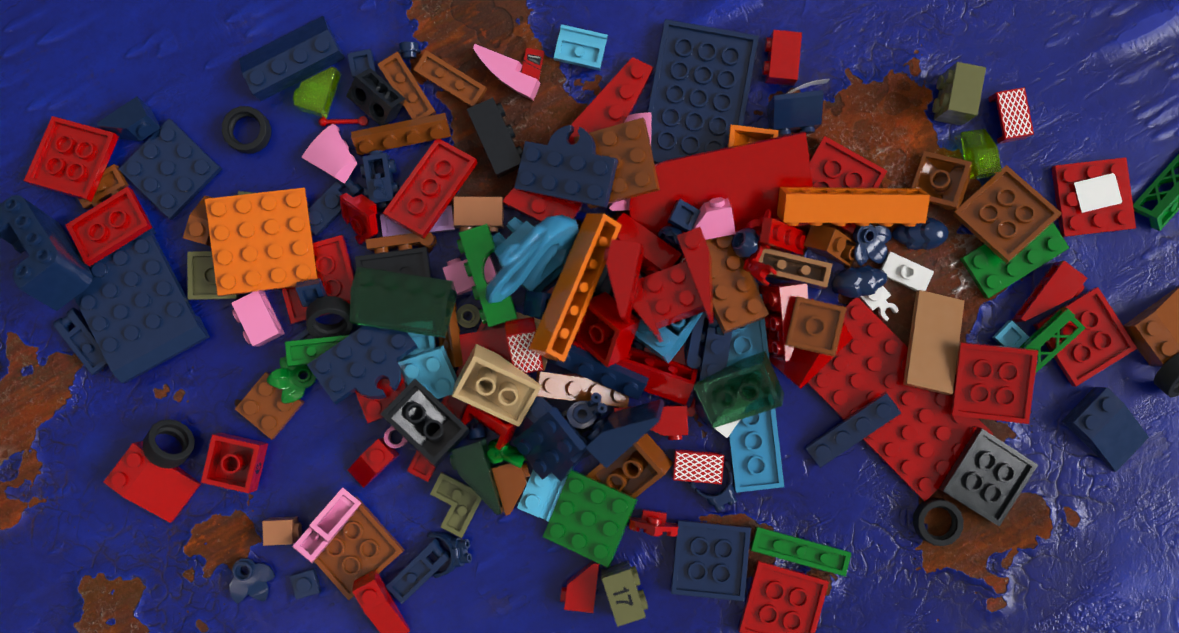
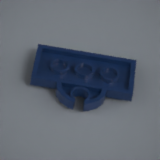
(567, 169)
(362, 362)

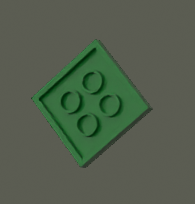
(590, 518)

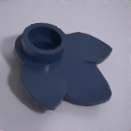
(871, 243)
(252, 583)

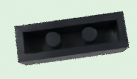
(496, 136)

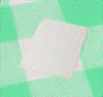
(1098, 192)

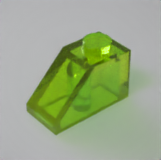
(317, 92)
(982, 152)

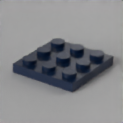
(170, 169)
(710, 560)

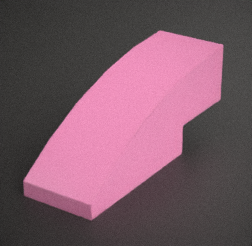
(508, 72)
(326, 525)

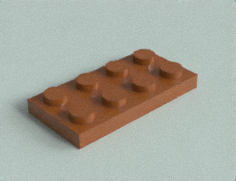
(734, 291)

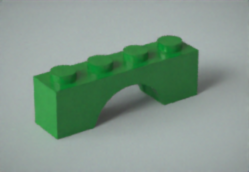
(478, 245)

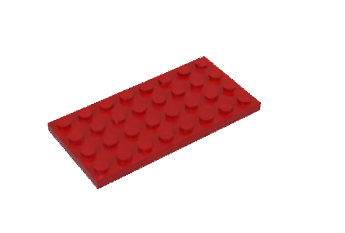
(925, 436)

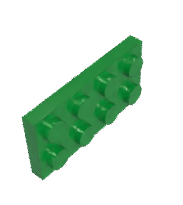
(993, 274)

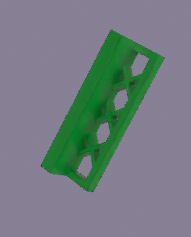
(1168, 205)
(1049, 330)

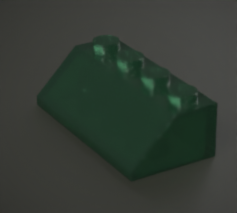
(402, 302)

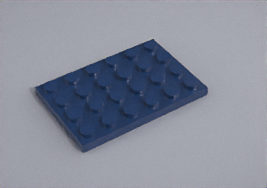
(699, 88)

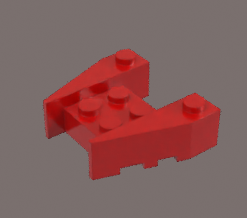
(677, 290)

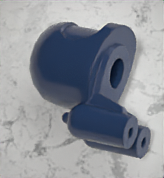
(584, 413)

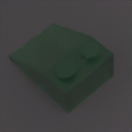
(740, 390)
(477, 472)

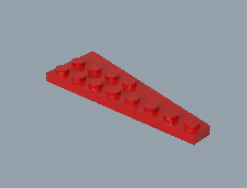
(606, 110)

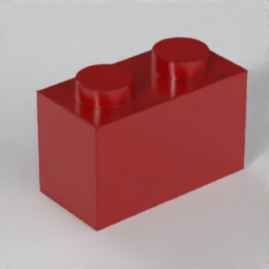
(783, 57)

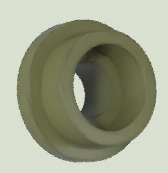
(475, 318)

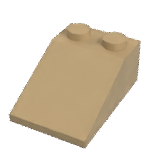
(495, 386)

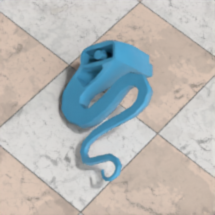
(531, 255)

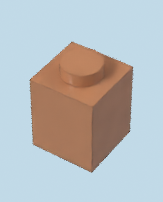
(281, 531)

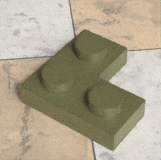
(463, 503)

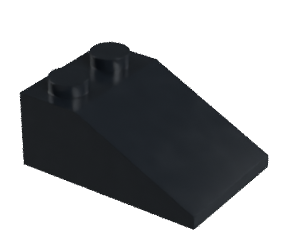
(425, 423)

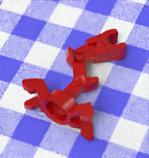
(758, 269)

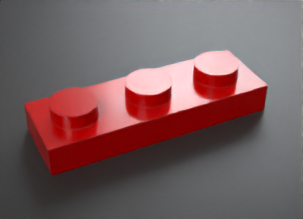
(782, 236)

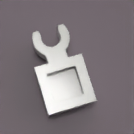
(879, 301)

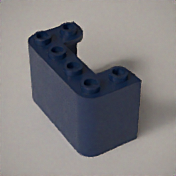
(54, 267)

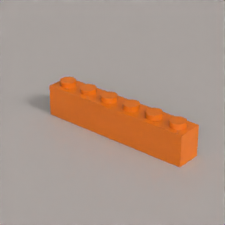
(852, 205)
(574, 287)

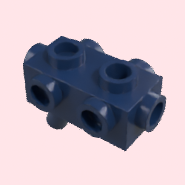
(379, 187)

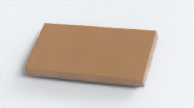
(934, 342)

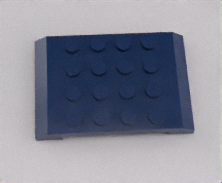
(138, 309)

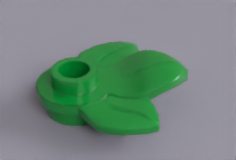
(288, 380)
(507, 453)

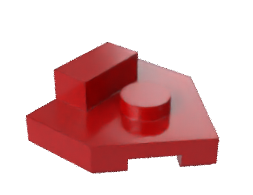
(361, 215)
(653, 523)

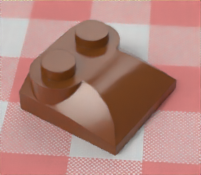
(943, 179)

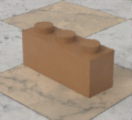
(797, 268)

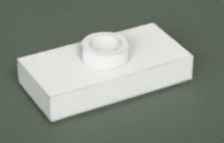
(906, 272)

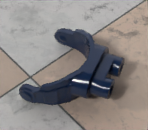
(724, 496)
(458, 550)

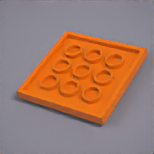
(260, 241)

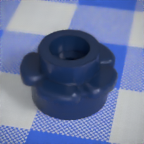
(409, 50)

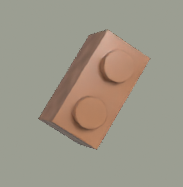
(477, 211)

